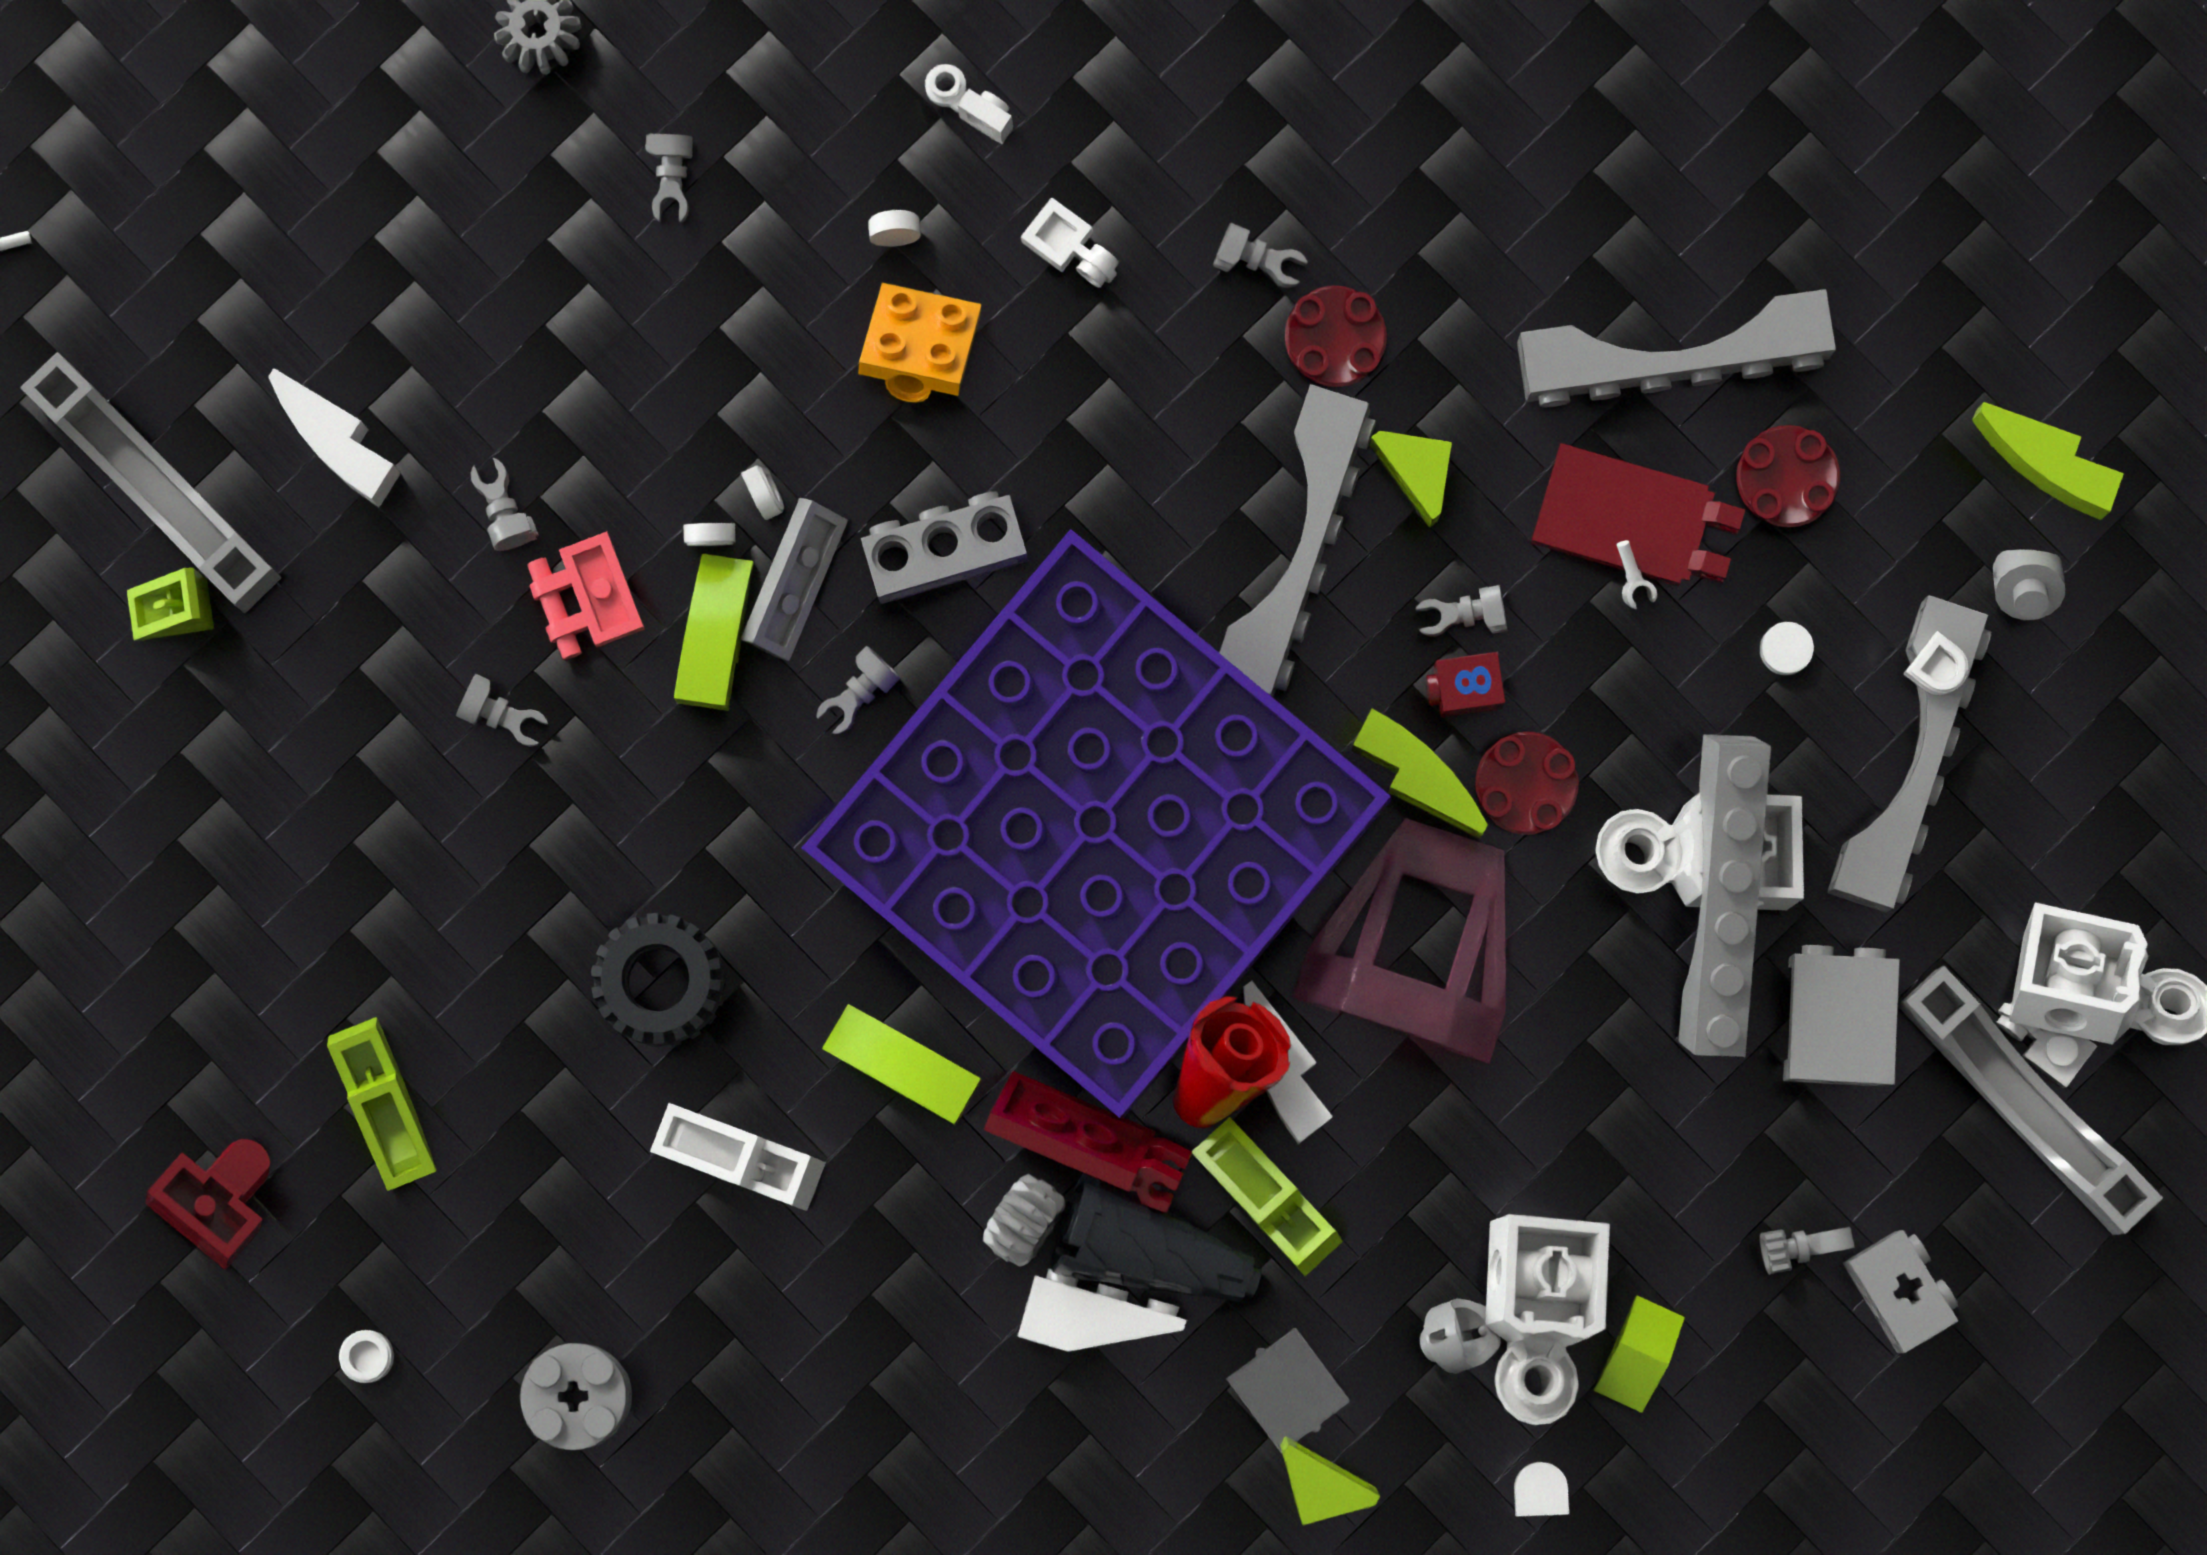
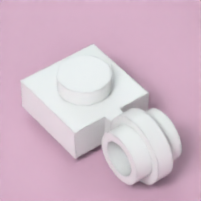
(983, 112)
(1060, 236)
(2051, 1052)

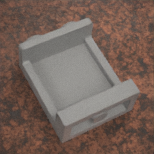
(1842, 1017)

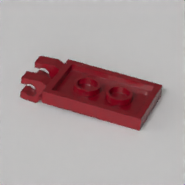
(1604, 501)
(1087, 1139)

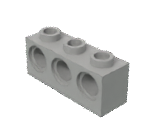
(970, 559)

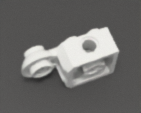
(1676, 852)
(2088, 982)
(1541, 1297)

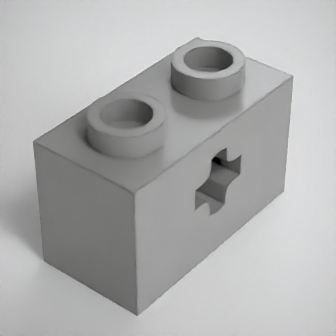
(1901, 1320)

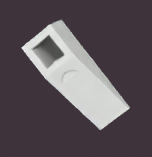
(1081, 1319)

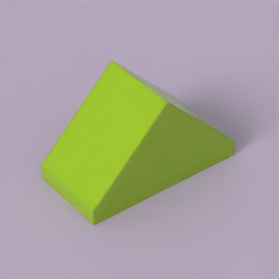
(1417, 467)
(170, 605)
(1640, 1354)
(1323, 1487)

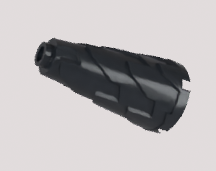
(1148, 1249)

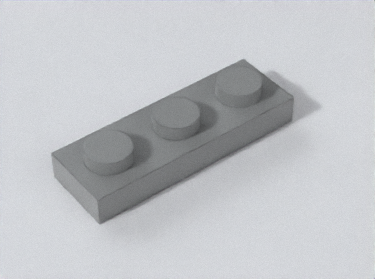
(794, 579)

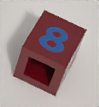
(1466, 685)

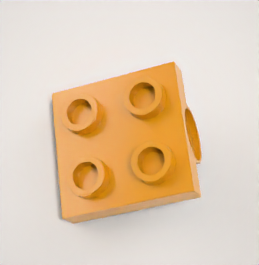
(919, 342)

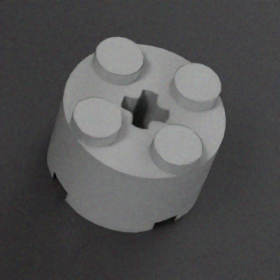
(554, 1374)

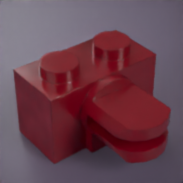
(211, 1203)

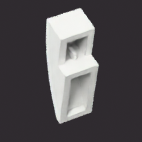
(335, 439)
(1292, 1097)
(738, 1156)

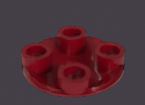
(1335, 336)
(1788, 476)
(1527, 783)

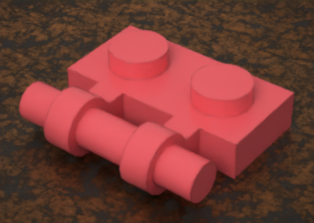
(600, 590)

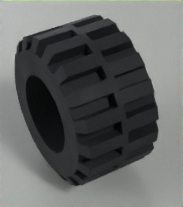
(620, 956)

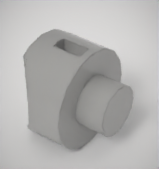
(2028, 583)
(1449, 1336)

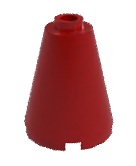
(1229, 1061)

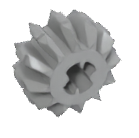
(530, 48)
(1024, 1220)

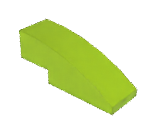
(2049, 460)
(713, 632)
(1420, 773)
(902, 1064)
(381, 1103)
(1267, 1196)

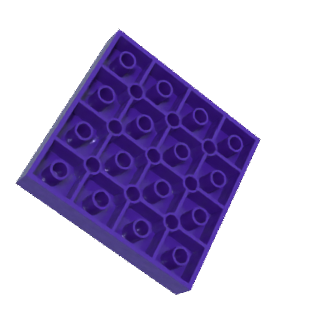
(1096, 823)

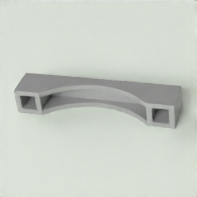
(1570, 362)
(1328, 440)
(151, 482)
(1733, 823)
(1876, 859)
(2005, 1080)

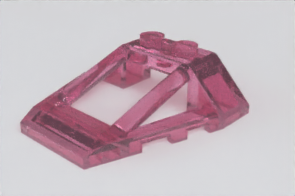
(1401, 1001)

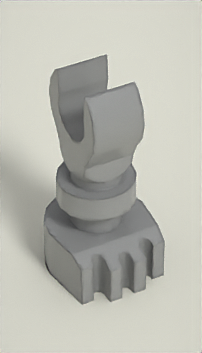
(671, 150)
(1256, 255)
(509, 529)
(1488, 607)
(875, 674)
(477, 704)
(1778, 1250)

